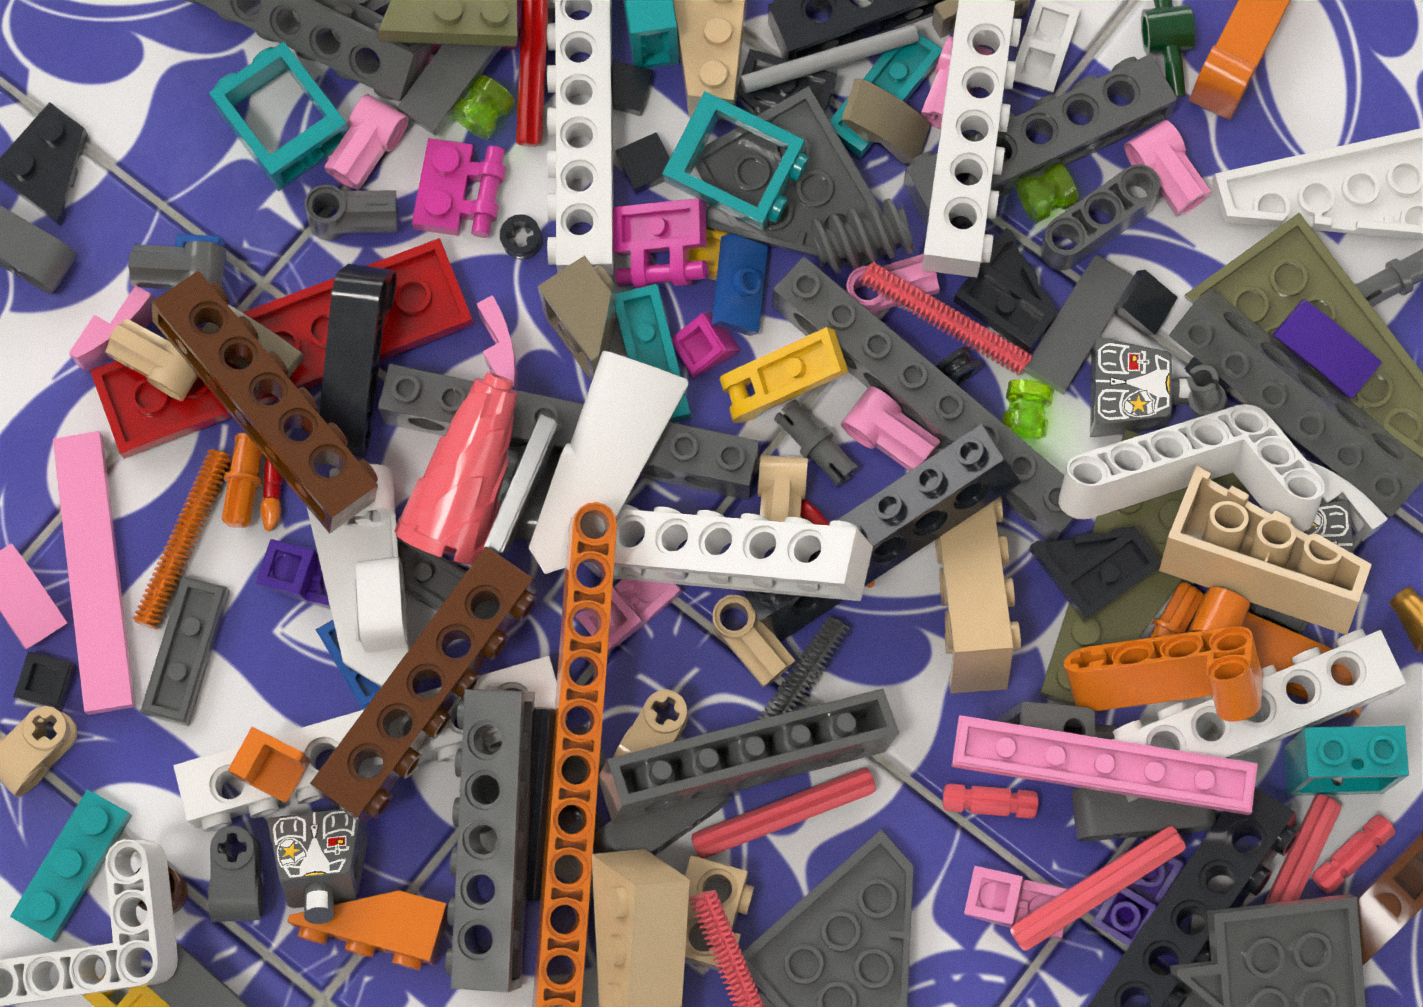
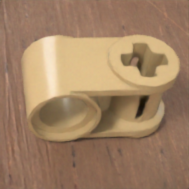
(646, 730)
(27, 751)

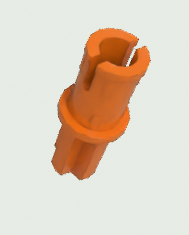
(241, 482)
(1178, 611)

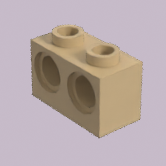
(700, 873)

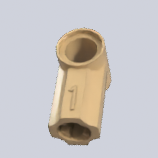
(151, 357)
(781, 486)
(753, 643)

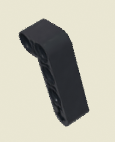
(353, 350)

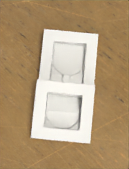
(1045, 44)
(1364, 514)

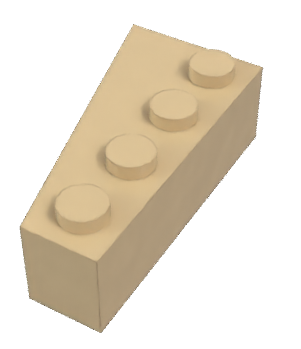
(710, 47)
(1262, 556)
(977, 602)
(639, 929)

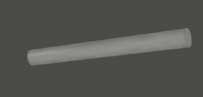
(829, 58)

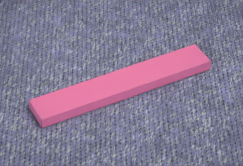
(93, 573)
(1104, 765)

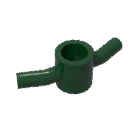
(1169, 32)

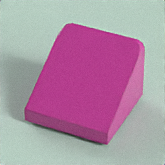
(703, 345)

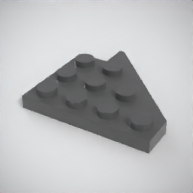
(829, 185)
(844, 937)
(1281, 956)

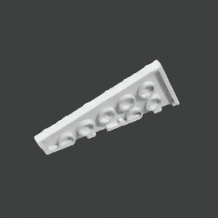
(1342, 189)

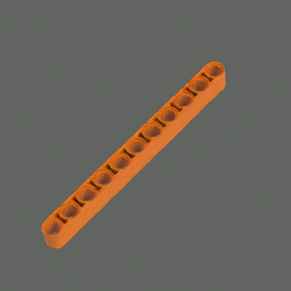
(585, 746)

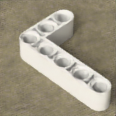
(1163, 461)
(130, 937)

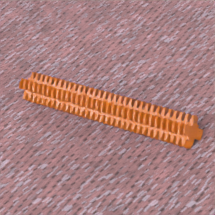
(182, 539)

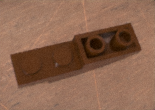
(1391, 899)

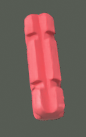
(990, 801)
(1353, 854)

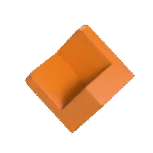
(269, 765)

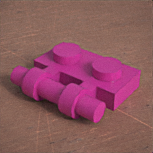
(444, 188)
(660, 228)

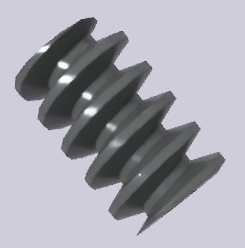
(861, 235)

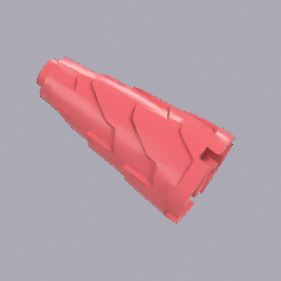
(461, 487)

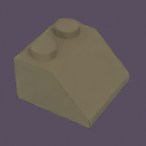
(581, 311)

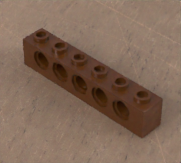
(328, 498)
(487, 579)

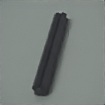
(541, 759)

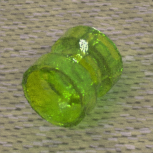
(483, 107)
(1047, 193)
(1027, 408)

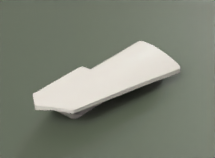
(608, 451)
(366, 584)

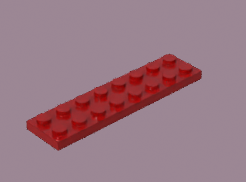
(424, 309)

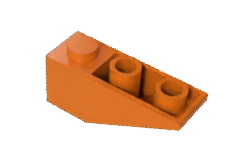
(388, 922)

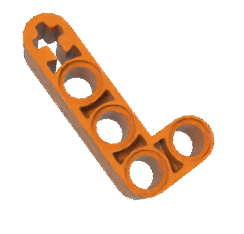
(1237, 55)
(1273, 643)
(1171, 669)

